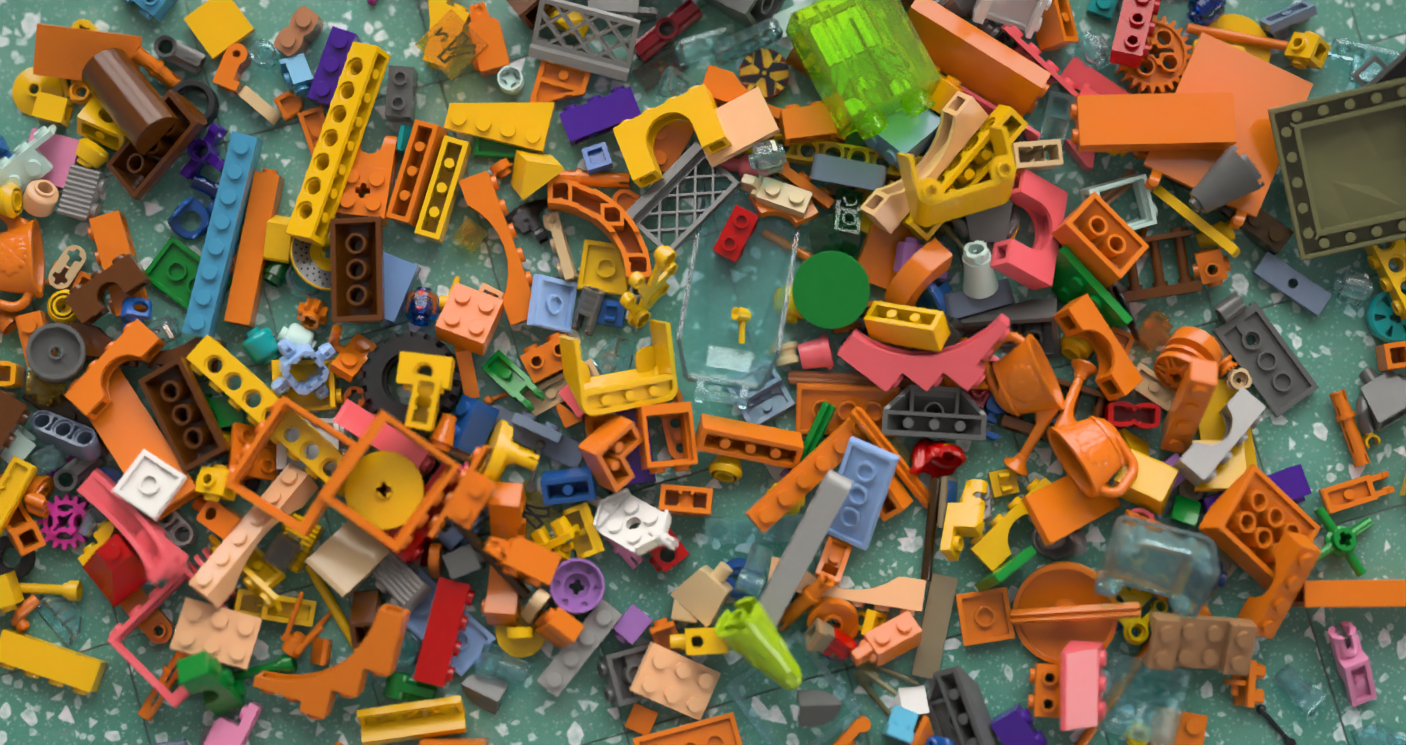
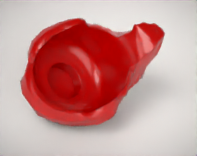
(936, 458)

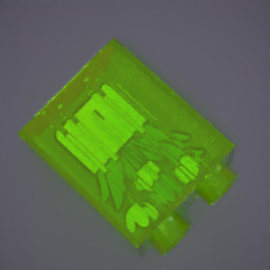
(864, 62)

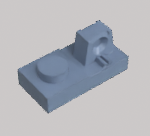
(1278, 23)

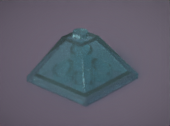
(1144, 701)

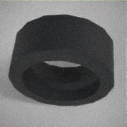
(193, 84)

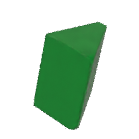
(1185, 511)

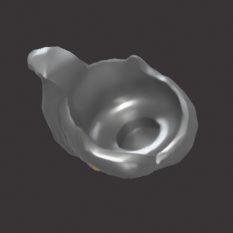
(1071, 543)

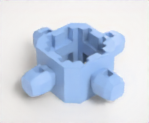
(292, 355)

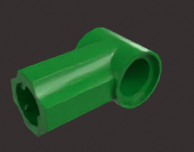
(403, 687)

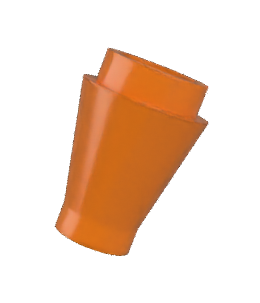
(443, 434)

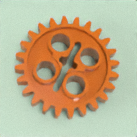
(1157, 75)

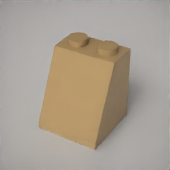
(348, 558)

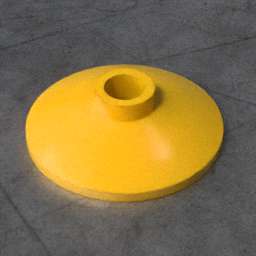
(22, 89)

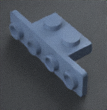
(528, 432)

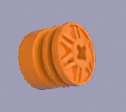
(1179, 349)

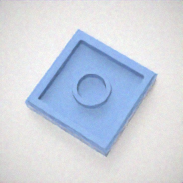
(552, 303)

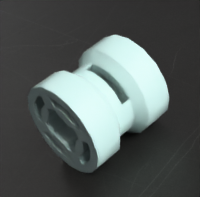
(507, 77)

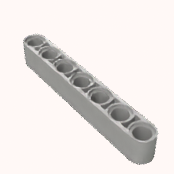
(804, 544)

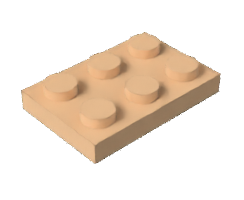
(220, 632)
(675, 681)

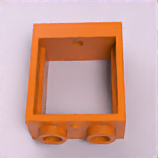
(684, 410)

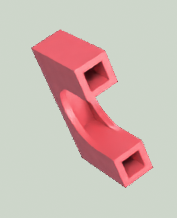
(1046, 207)

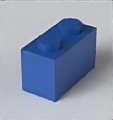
(472, 423)
(568, 485)

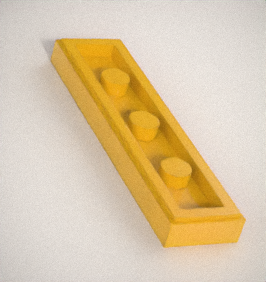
(1197, 221)

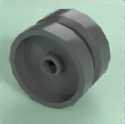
(61, 368)

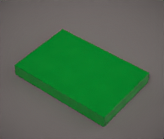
(175, 271)

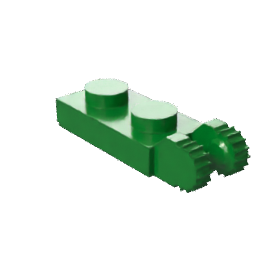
(511, 379)

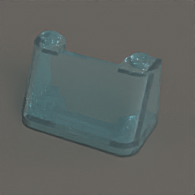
(1159, 562)

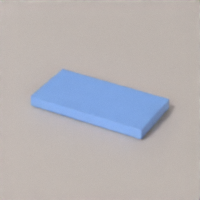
(871, 475)
(472, 639)

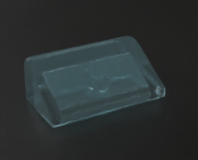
(698, 46)

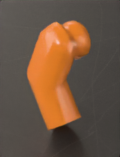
(20, 614)

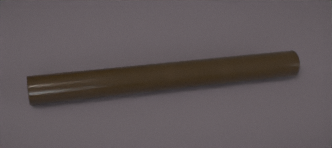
(930, 529)
(479, 545)

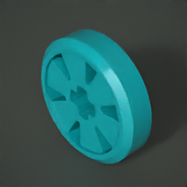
(1379, 321)

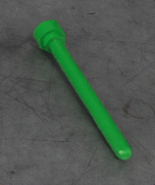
(284, 664)

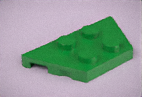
(1075, 280)

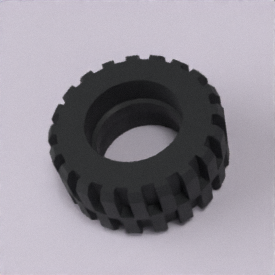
(383, 359)

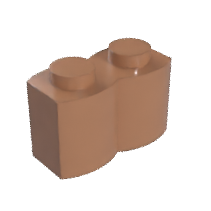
(302, 29)

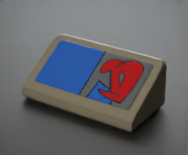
(947, 494)

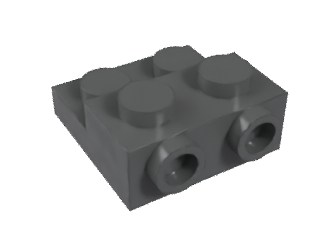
(619, 672)

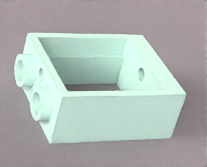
(1147, 208)

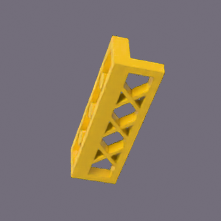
(412, 720)

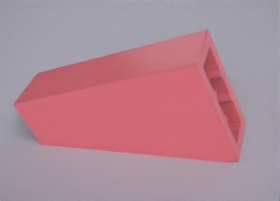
(388, 439)

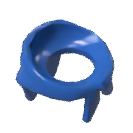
(194, 205)

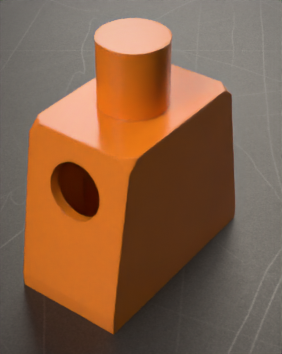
(216, 516)

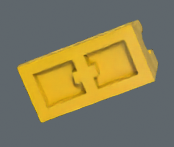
(588, 540)

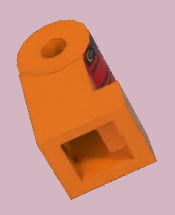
(231, 68)

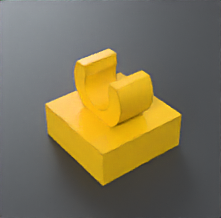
(1003, 482)
(872, 620)

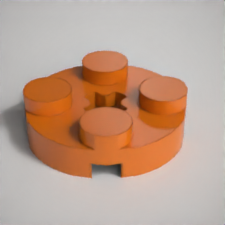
(838, 609)

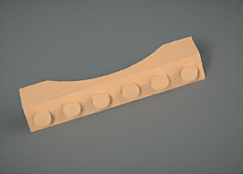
(957, 124)
(221, 571)
(898, 593)

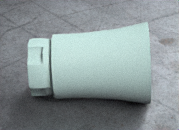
(979, 277)

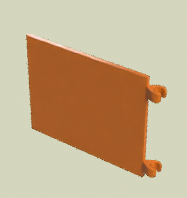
(1255, 88)

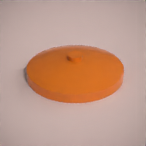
(1059, 586)

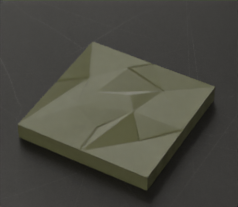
(1344, 167)

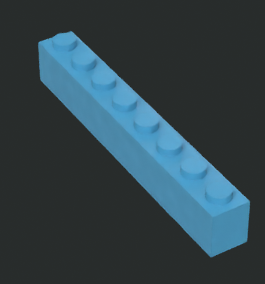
(222, 235)

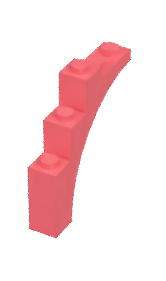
(960, 361)
(148, 538)

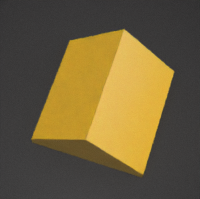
(533, 171)
(1151, 484)

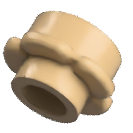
(1241, 373)

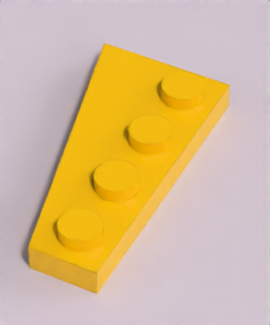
(512, 124)

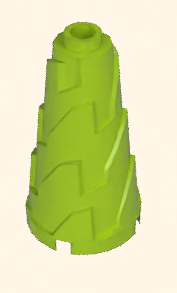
(755, 637)

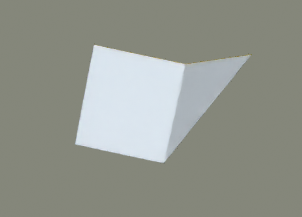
(912, 698)

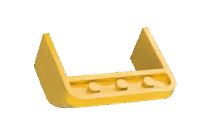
(932, 206)
(648, 384)

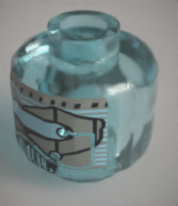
(1093, 50)

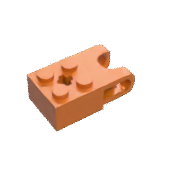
(373, 174)

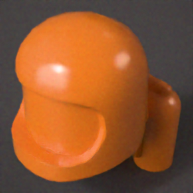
(37, 495)

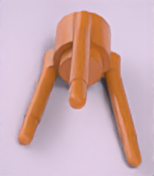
(296, 642)

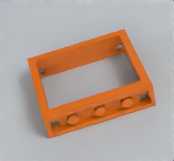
(251, 452)
(419, 515)

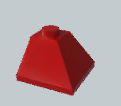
(116, 569)

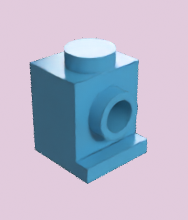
(296, 74)

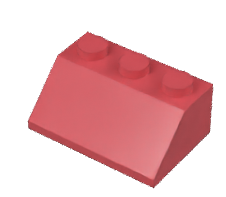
(1082, 684)

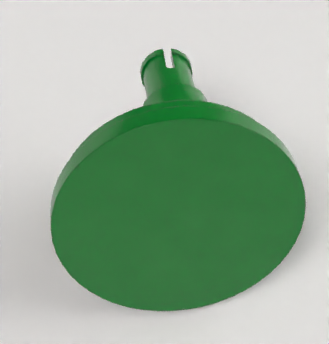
(831, 289)

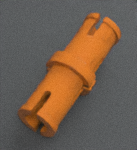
(155, 68)

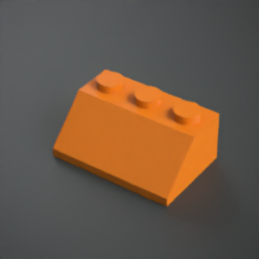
(1100, 240)

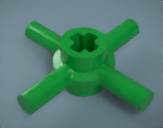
(1348, 539)

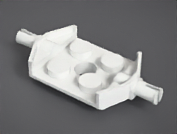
(622, 510)

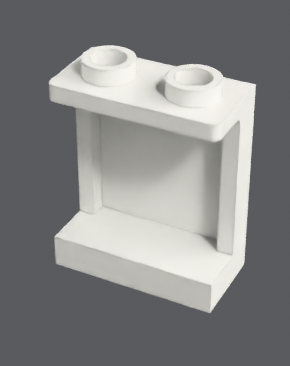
(1021, 13)
(283, 459)

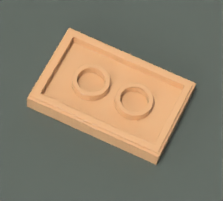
(747, 123)

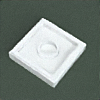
(149, 484)

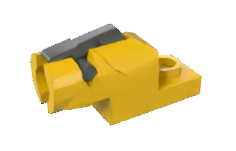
(966, 517)

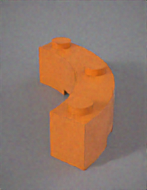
(606, 215)
(506, 521)

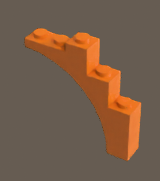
(319, 689)

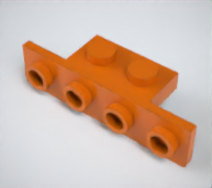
(468, 498)

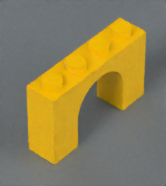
(638, 134)

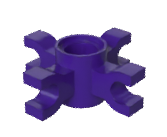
(212, 157)

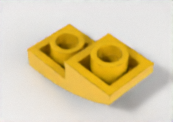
(104, 533)

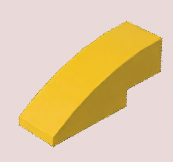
(250, 603)

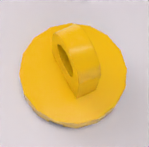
(519, 640)

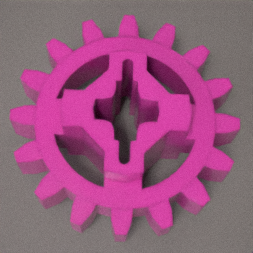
(58, 529)

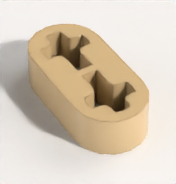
(259, 105)
(72, 271)
(535, 605)

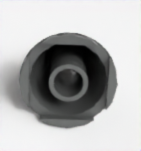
(1225, 182)

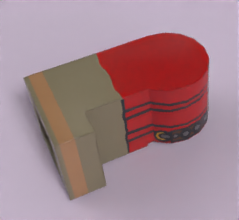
(829, 641)

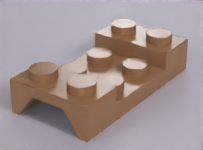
(1200, 643)

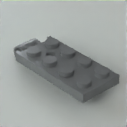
(1270, 362)

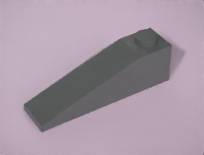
(1026, 318)

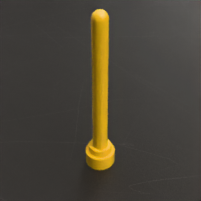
(71, 590)

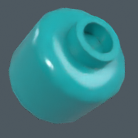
(261, 345)

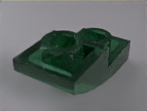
(847, 212)

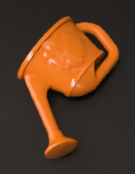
(21, 262)
(1024, 386)
(1091, 447)

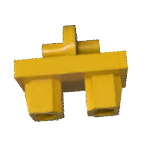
(563, 532)

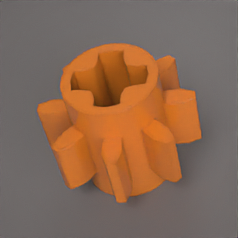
(312, 313)

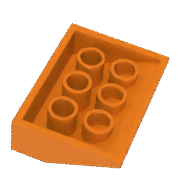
(1251, 521)

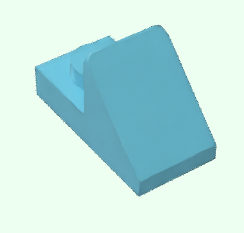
(900, 724)

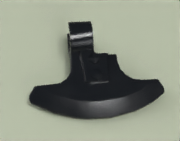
(527, 218)
(1131, 325)

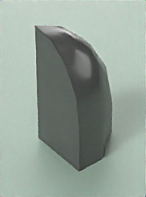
(485, 691)
(816, 707)

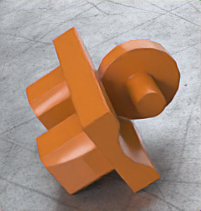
(1244, 686)

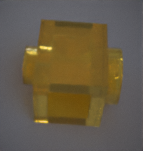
(43, 392)

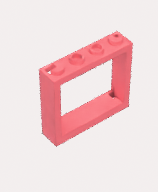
(137, 616)

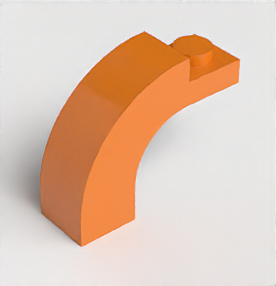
(918, 274)
(23, 531)

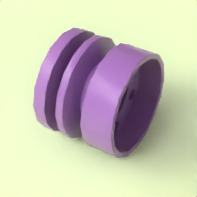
(589, 578)

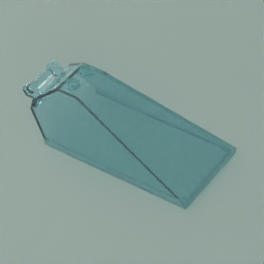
(715, 286)

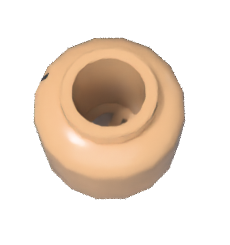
(40, 198)

